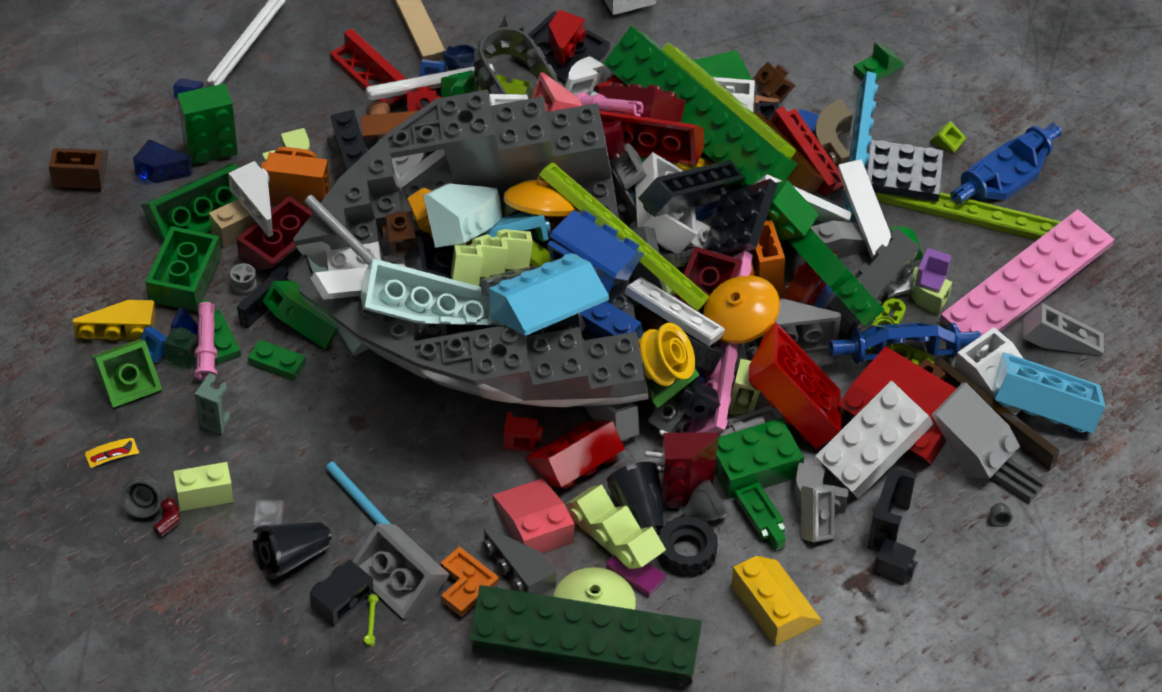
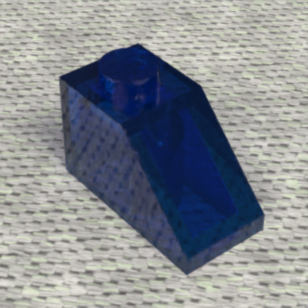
(161, 163)

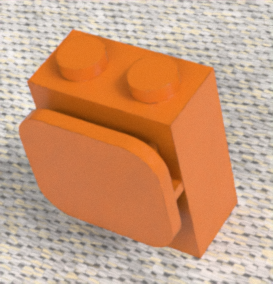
(296, 174)
(768, 258)

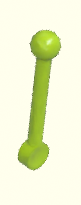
(369, 639)

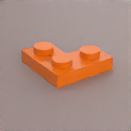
(468, 576)

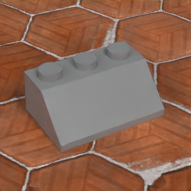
(400, 569)

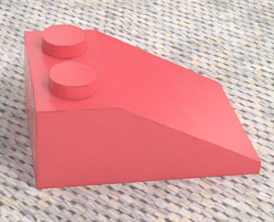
(555, 95)
(536, 516)

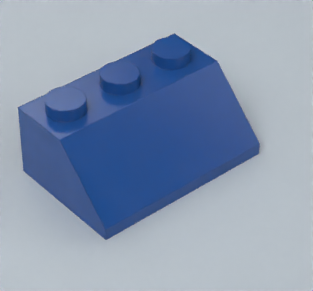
(598, 244)

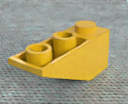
(117, 322)

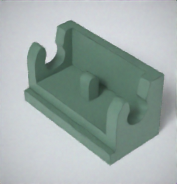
(210, 405)

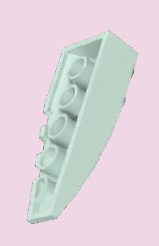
(461, 212)
(422, 296)

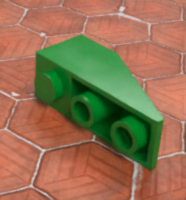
(290, 307)

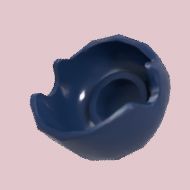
(459, 57)

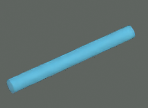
(356, 494)

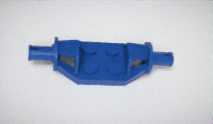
(1007, 167)
(879, 335)

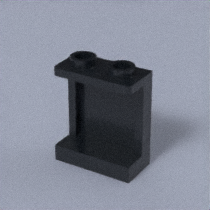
(895, 493)

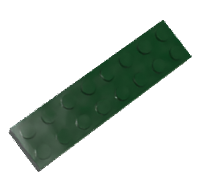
(586, 633)

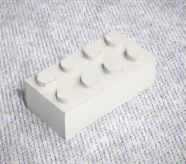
(673, 229)
(874, 439)

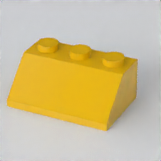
(773, 599)

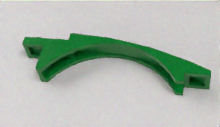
(837, 277)

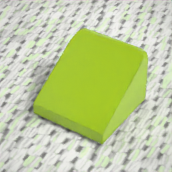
(948, 137)

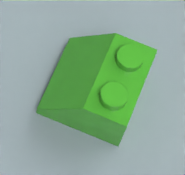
(126, 372)

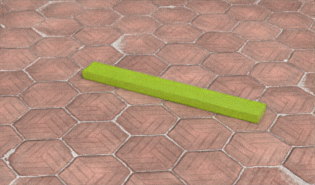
(729, 100)
(978, 214)
(651, 259)

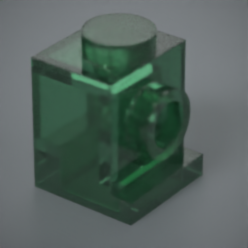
(181, 340)

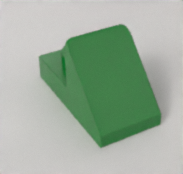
(881, 63)
(458, 84)

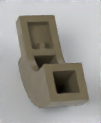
(832, 123)

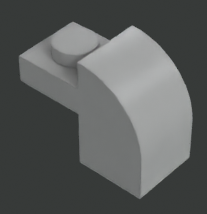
(814, 475)

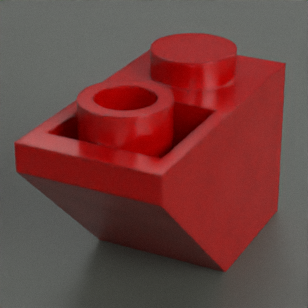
(565, 34)

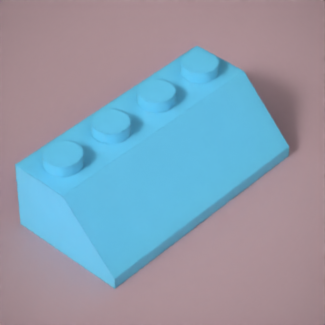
(546, 294)
(1048, 393)

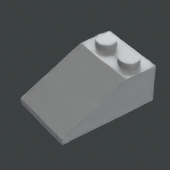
(808, 325)
(975, 433)

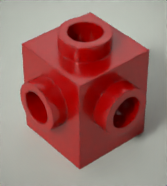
(422, 94)

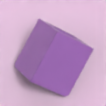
(933, 270)

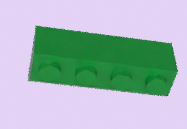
(191, 203)

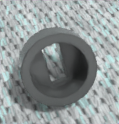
(1000, 515)

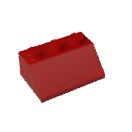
(577, 453)

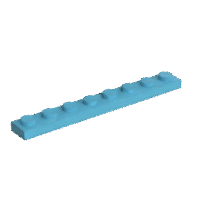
(862, 127)

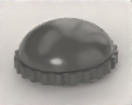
(679, 259)

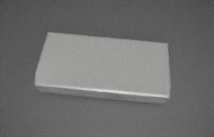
(818, 513)

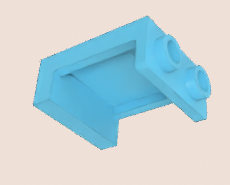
(522, 221)

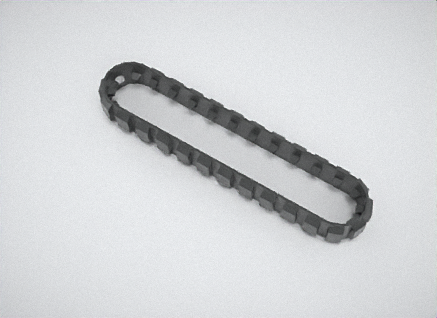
(518, 43)

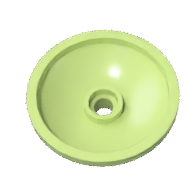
(611, 588)

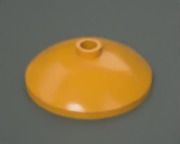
(538, 198)
(749, 315)

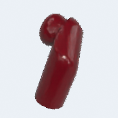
(170, 519)

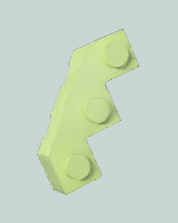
(491, 255)
(614, 528)

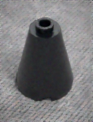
(641, 492)
(286, 546)

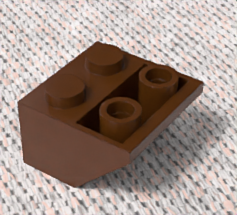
(78, 167)

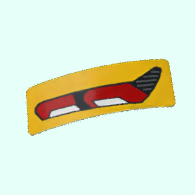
(111, 451)

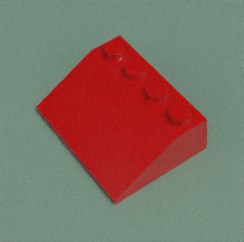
(917, 383)
(796, 387)

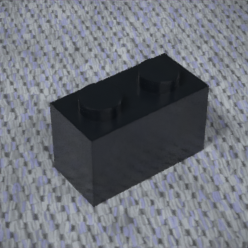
(341, 592)

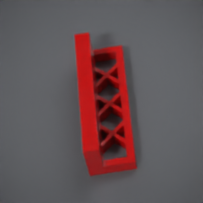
(366, 56)
(798, 138)

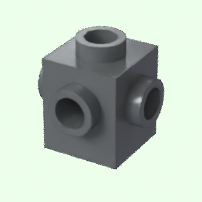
(670, 418)

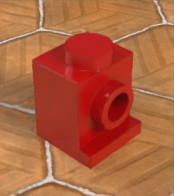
(521, 433)

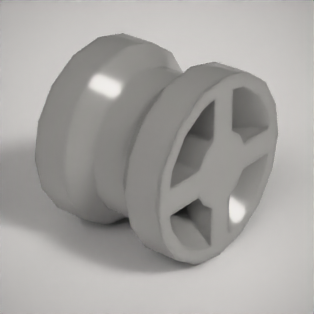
(239, 274)

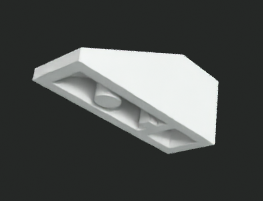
(251, 189)

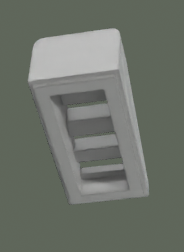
(629, 167)

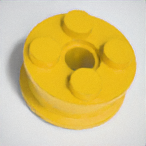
(667, 354)

